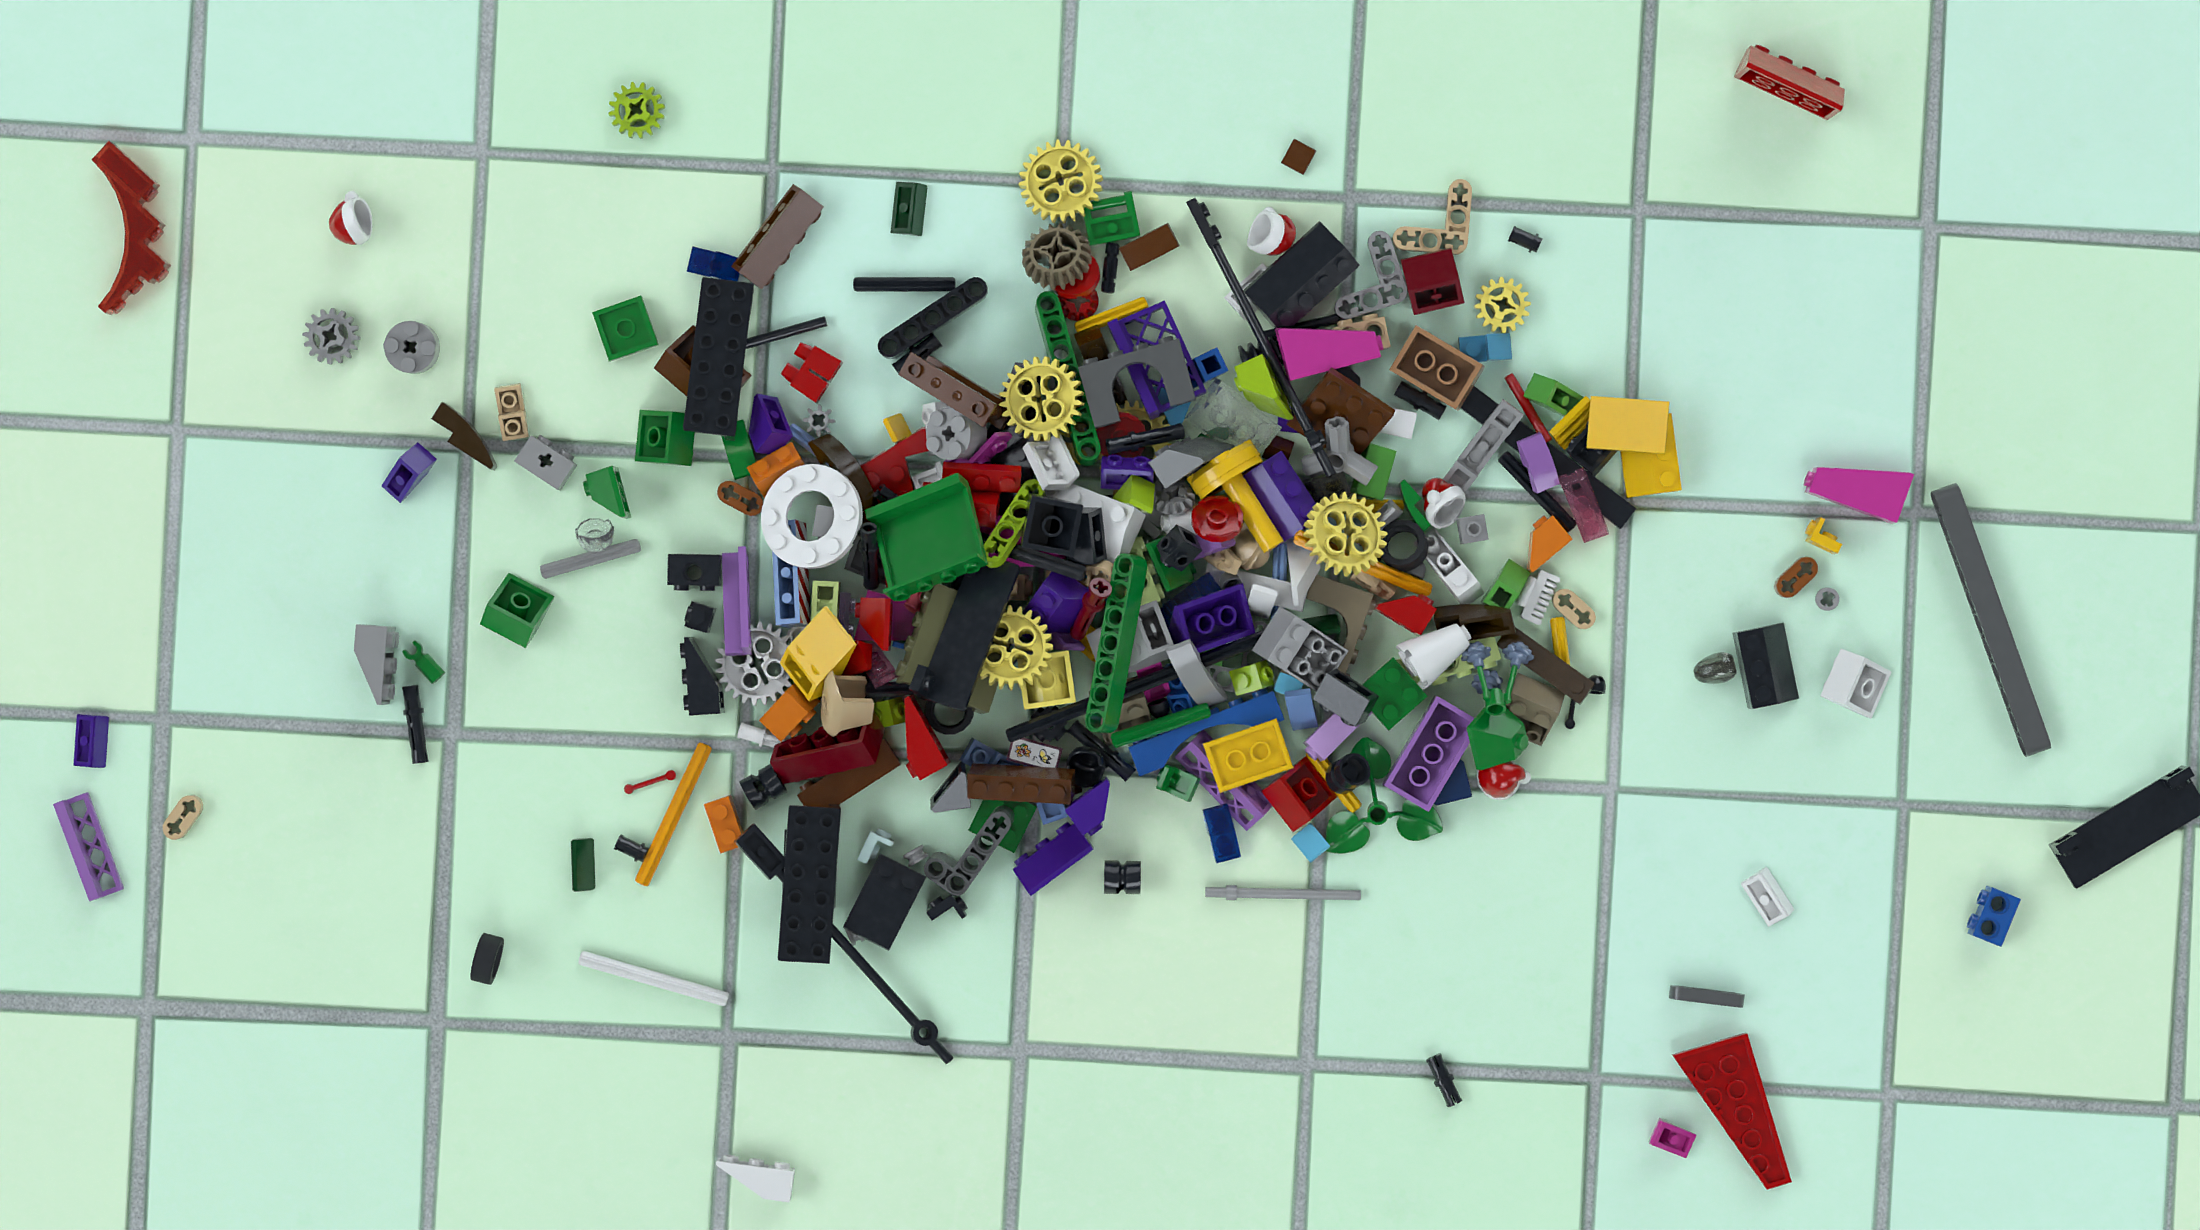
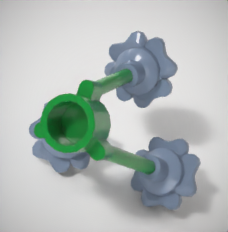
(1489, 682)

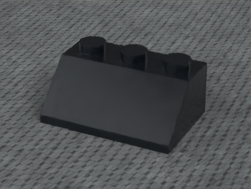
(1765, 666)

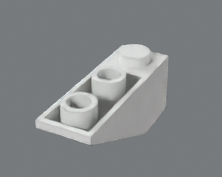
(1451, 569)
(765, 1180)

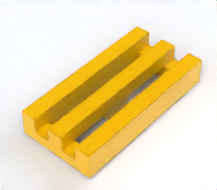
(1572, 423)

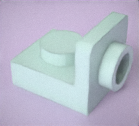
(870, 848)

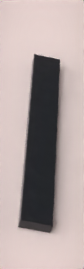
(1612, 505)

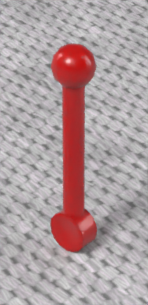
(670, 775)

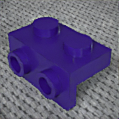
(1117, 469)

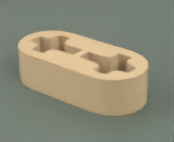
(1569, 613)
(188, 820)

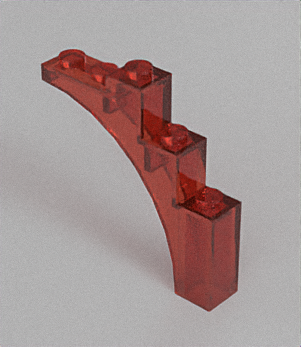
(139, 260)

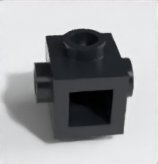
(1178, 548)
(1056, 732)

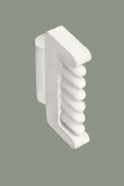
(1530, 596)

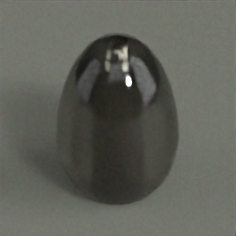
(1715, 668)

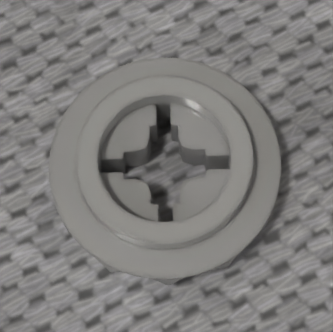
(1182, 499)

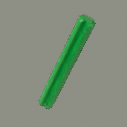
(1160, 725)

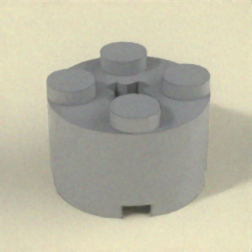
(397, 342)
(953, 435)

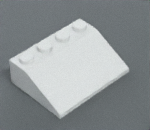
(1119, 519)

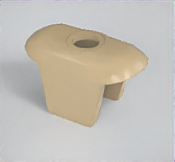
(845, 703)

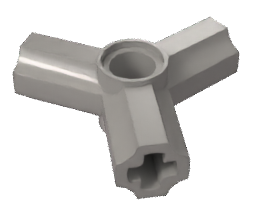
(1340, 454)

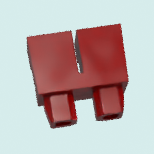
(817, 361)

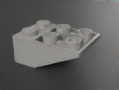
(1149, 641)
(1299, 649)
(375, 653)

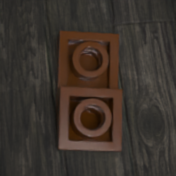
(1149, 246)

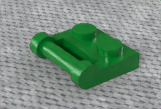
(1112, 227)

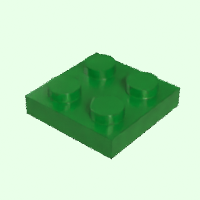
(625, 328)
(1396, 693)
(1023, 814)

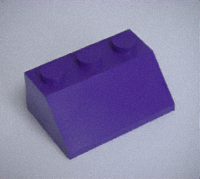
(1281, 495)
(1056, 603)
(1212, 619)
(1090, 808)
(1051, 858)

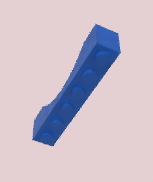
(1154, 752)

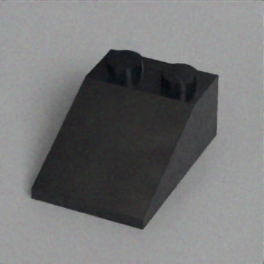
(884, 902)

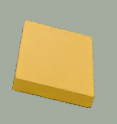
(1628, 425)
(1248, 755)

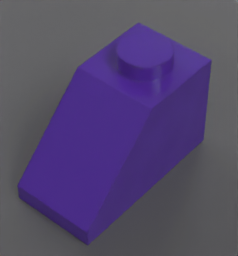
(768, 425)
(408, 472)

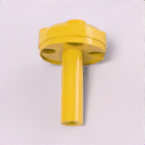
(1226, 474)

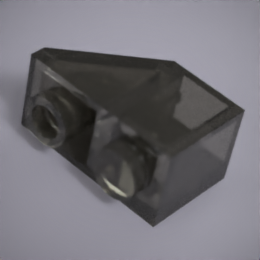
(1322, 486)

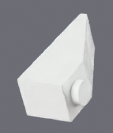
(1302, 570)

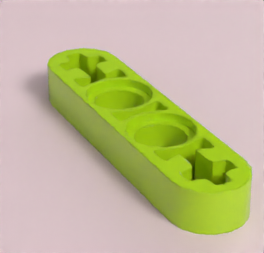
(1009, 521)

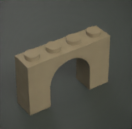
(1351, 605)

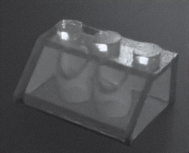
(1231, 418)

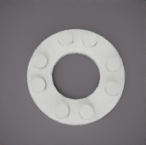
(845, 525)

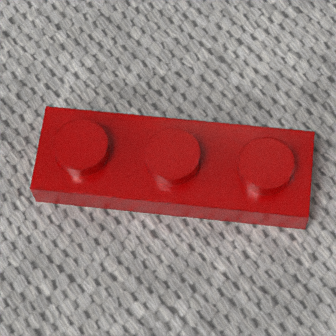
(986, 476)

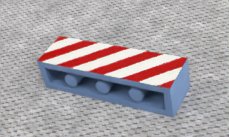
(791, 587)

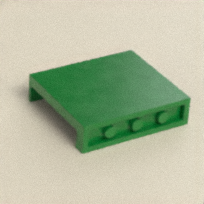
(928, 537)

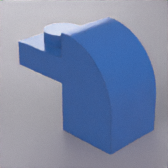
(1209, 366)

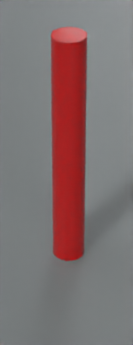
(1527, 407)

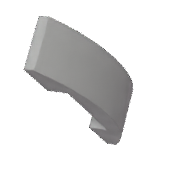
(1483, 445)
(1194, 675)

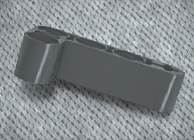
(976, 848)

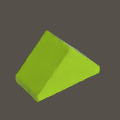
(1137, 493)

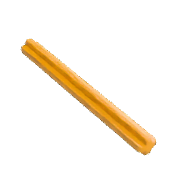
(1380, 571)
(673, 814)

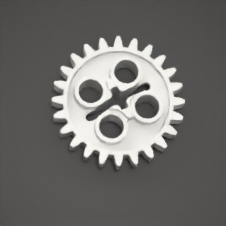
(735, 674)

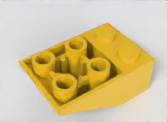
(816, 652)

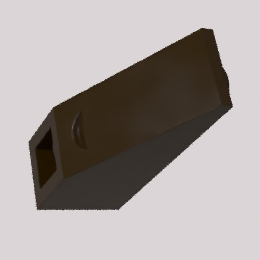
(1092, 345)

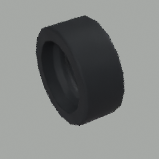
(1415, 559)
(944, 729)
(487, 958)

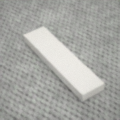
(1284, 596)

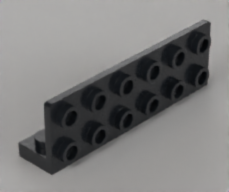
(718, 357)
(966, 637)
(2128, 827)
(809, 884)

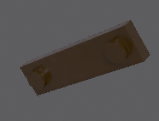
(1551, 667)

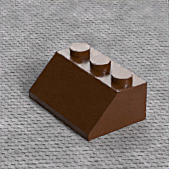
(676, 362)

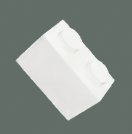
(1855, 683)

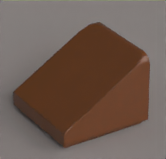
(1298, 156)

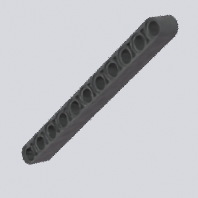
(1990, 620)

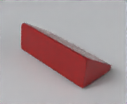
(860, 659)

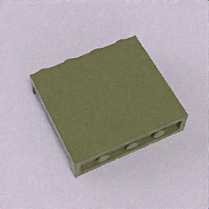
(922, 643)

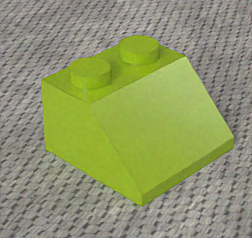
(1261, 387)

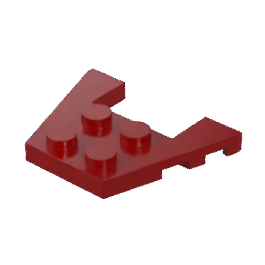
(891, 465)

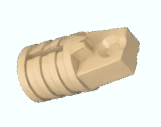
(1225, 561)
(1374, 585)

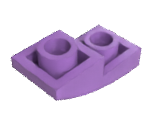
(1539, 462)

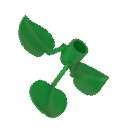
(1348, 833)

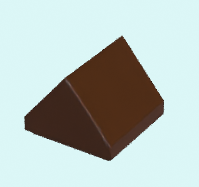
(1278, 444)

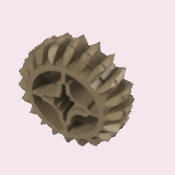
(1045, 249)

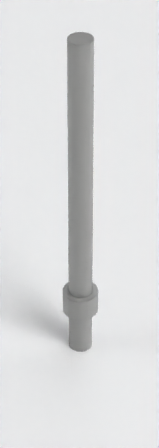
(1231, 892)

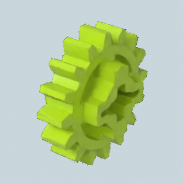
(644, 101)

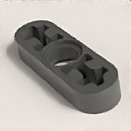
(1706, 996)

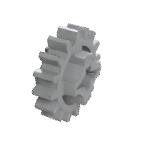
(337, 325)

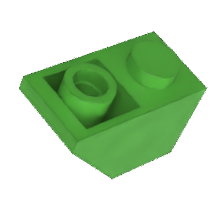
(1506, 585)

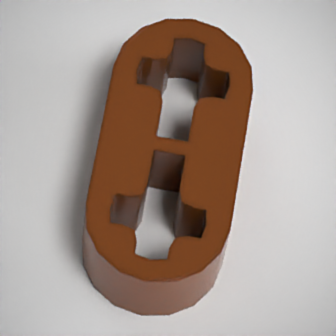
(743, 492)
(1791, 573)

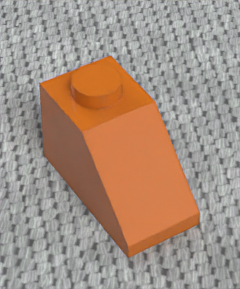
(1545, 541)

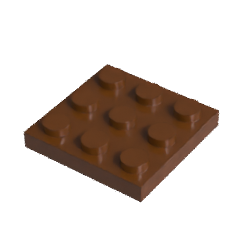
(1341, 397)

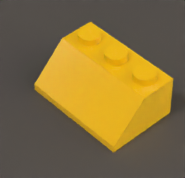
(1652, 472)

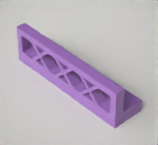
(736, 602)
(1245, 796)
(79, 850)

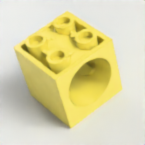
(1054, 687)

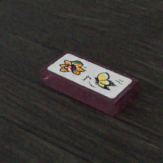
(1034, 753)

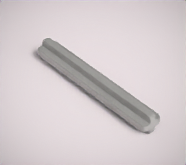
(590, 558)

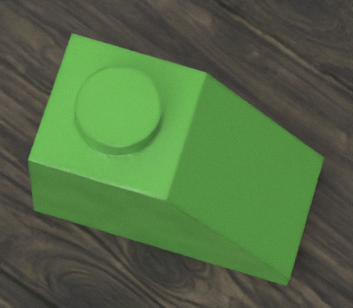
(1551, 394)

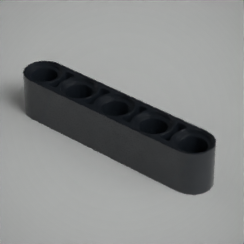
(941, 308)

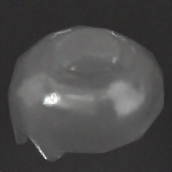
(595, 534)

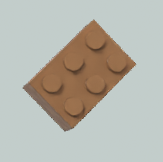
(1437, 368)

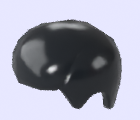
(1088, 766)

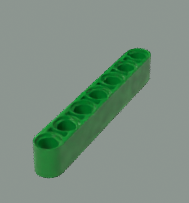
(1062, 342)
(1119, 656)

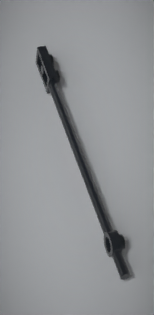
(1212, 235)
(771, 863)

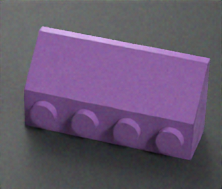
(1430, 754)

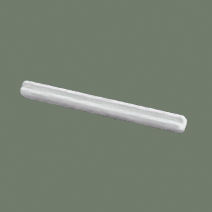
(653, 978)

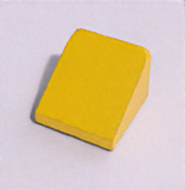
(897, 427)

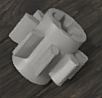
(811, 420)

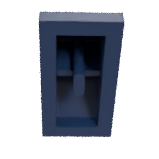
(1456, 787)

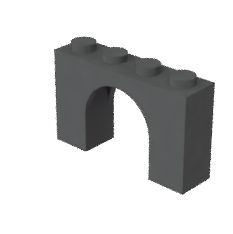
(1099, 377)

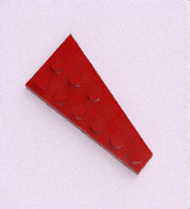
(1733, 1091)

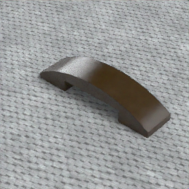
(837, 456)

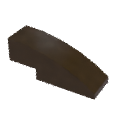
(464, 435)
(1479, 620)

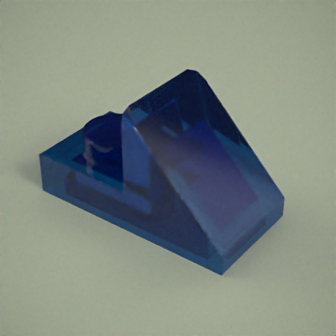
(712, 264)

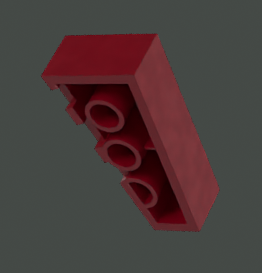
(822, 754)

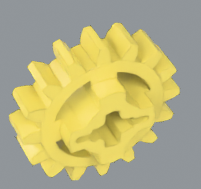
(1517, 310)

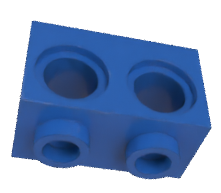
(2000, 919)

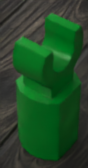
(425, 663)

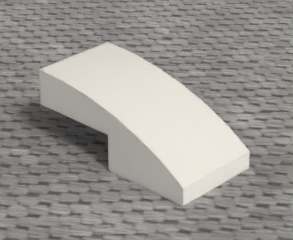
(1261, 601)

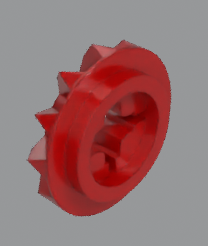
(1086, 309)

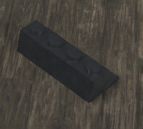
(1301, 277)

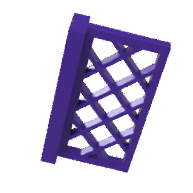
(1137, 371)

